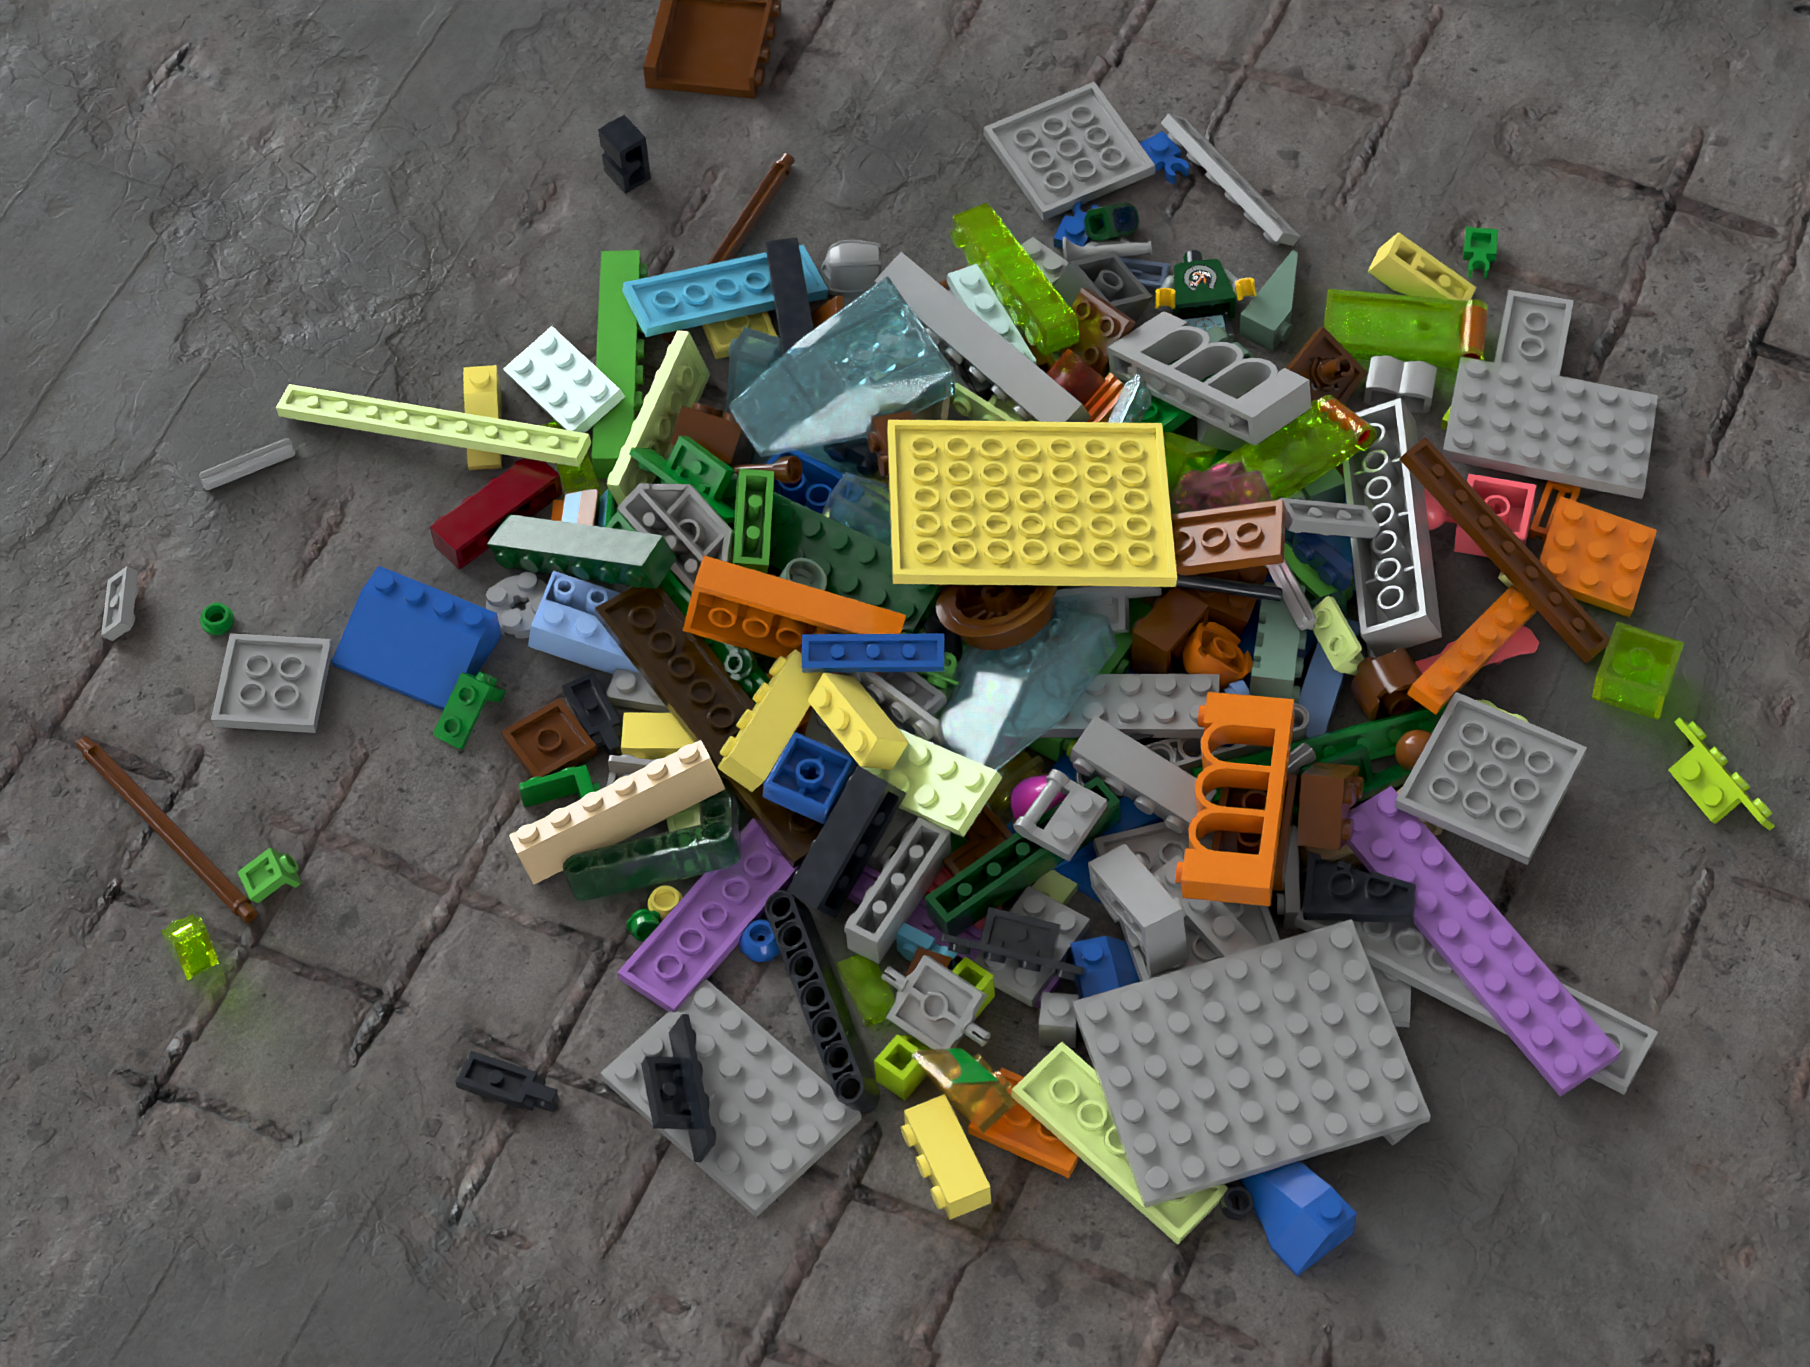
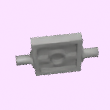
(936, 1005)

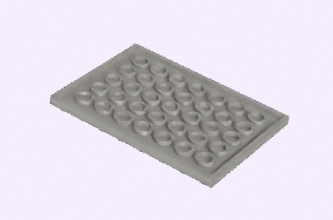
(1249, 1063)

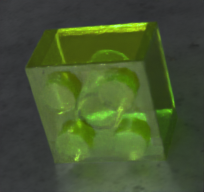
(1637, 670)

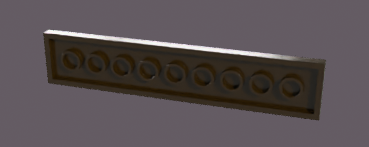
(700, 698)

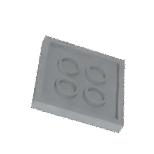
(272, 683)

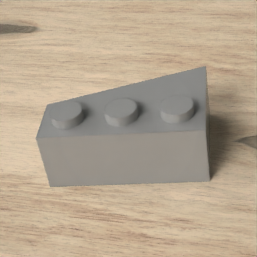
(1142, 905)

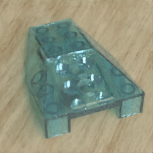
(842, 374)
(1023, 690)

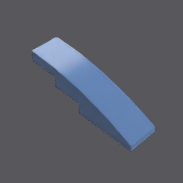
(1322, 689)

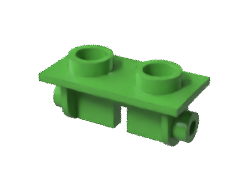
(944, 679)

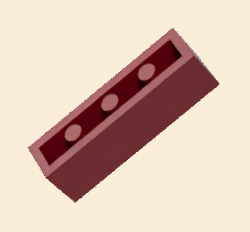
(518, 491)

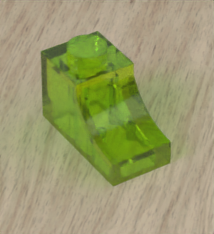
(190, 945)

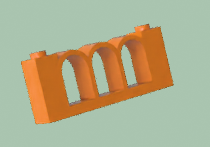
(1232, 875)

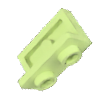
(1337, 637)

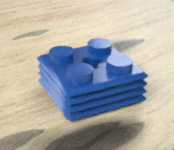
(805, 758)

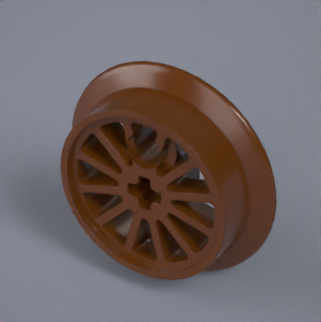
(995, 614)

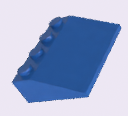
(415, 637)

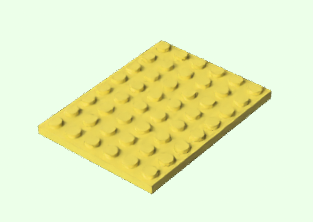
(1029, 503)

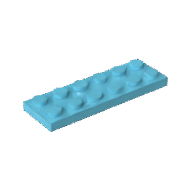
(711, 293)

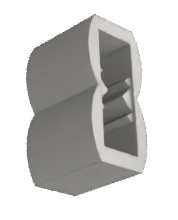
(1396, 379)

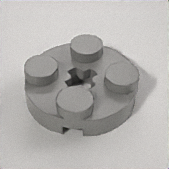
(511, 591)

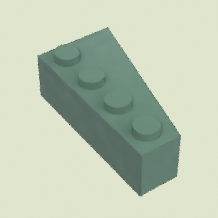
(1276, 651)

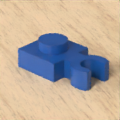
(1165, 156)
(1073, 228)

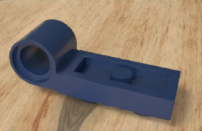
(1321, 557)

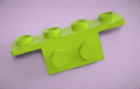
(1710, 783)

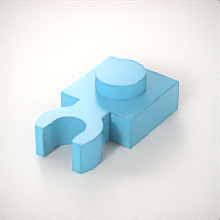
(911, 938)

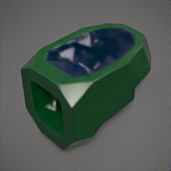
(1111, 221)

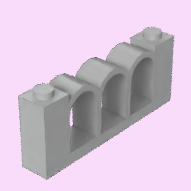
(1269, 405)

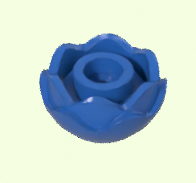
(755, 949)

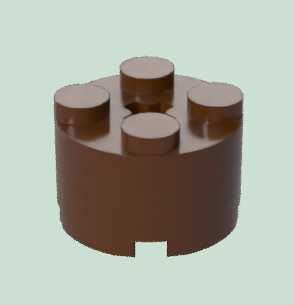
(1384, 684)

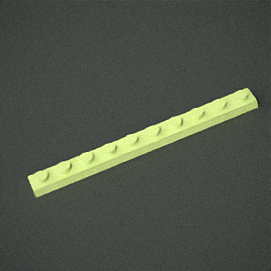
(434, 425)

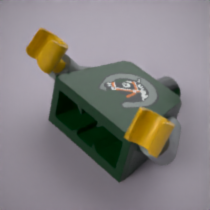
(1202, 287)

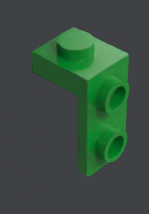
(465, 707)
(557, 785)

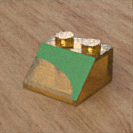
(967, 1084)

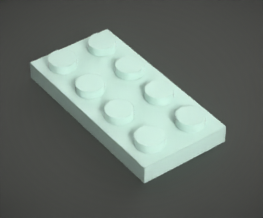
(564, 382)

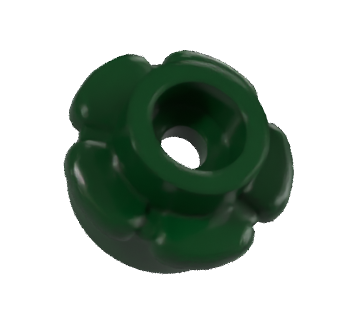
(747, 665)

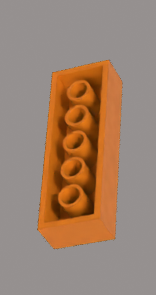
(773, 612)

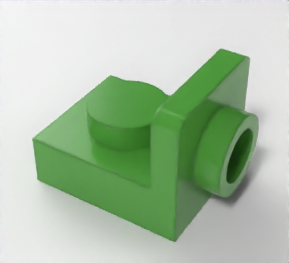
(268, 874)

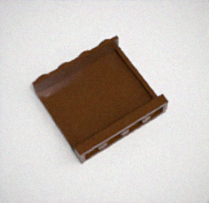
(711, 46)

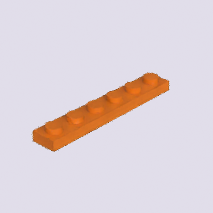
(1472, 650)

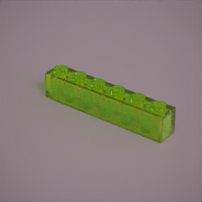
(1015, 279)

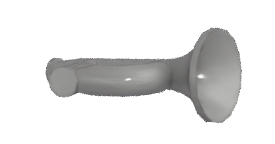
(1120, 247)

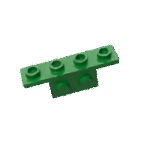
(693, 466)

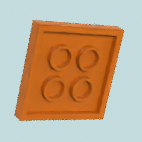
(1597, 555)

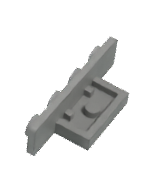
(1104, 600)
(908, 699)

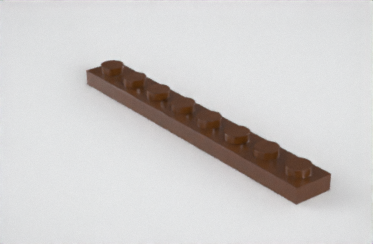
(1505, 550)

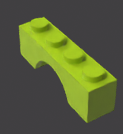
(896, 1066)

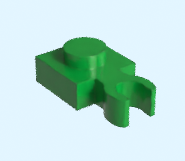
(1480, 248)

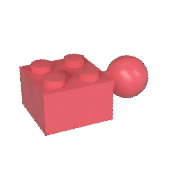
(1507, 498)

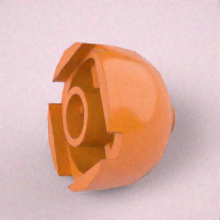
(1215, 651)

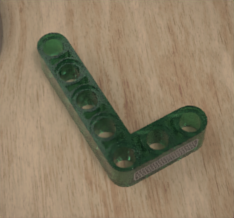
(663, 856)

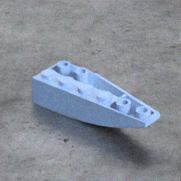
(568, 625)

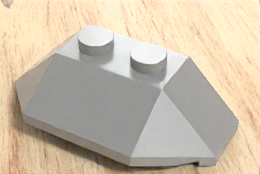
(684, 521)

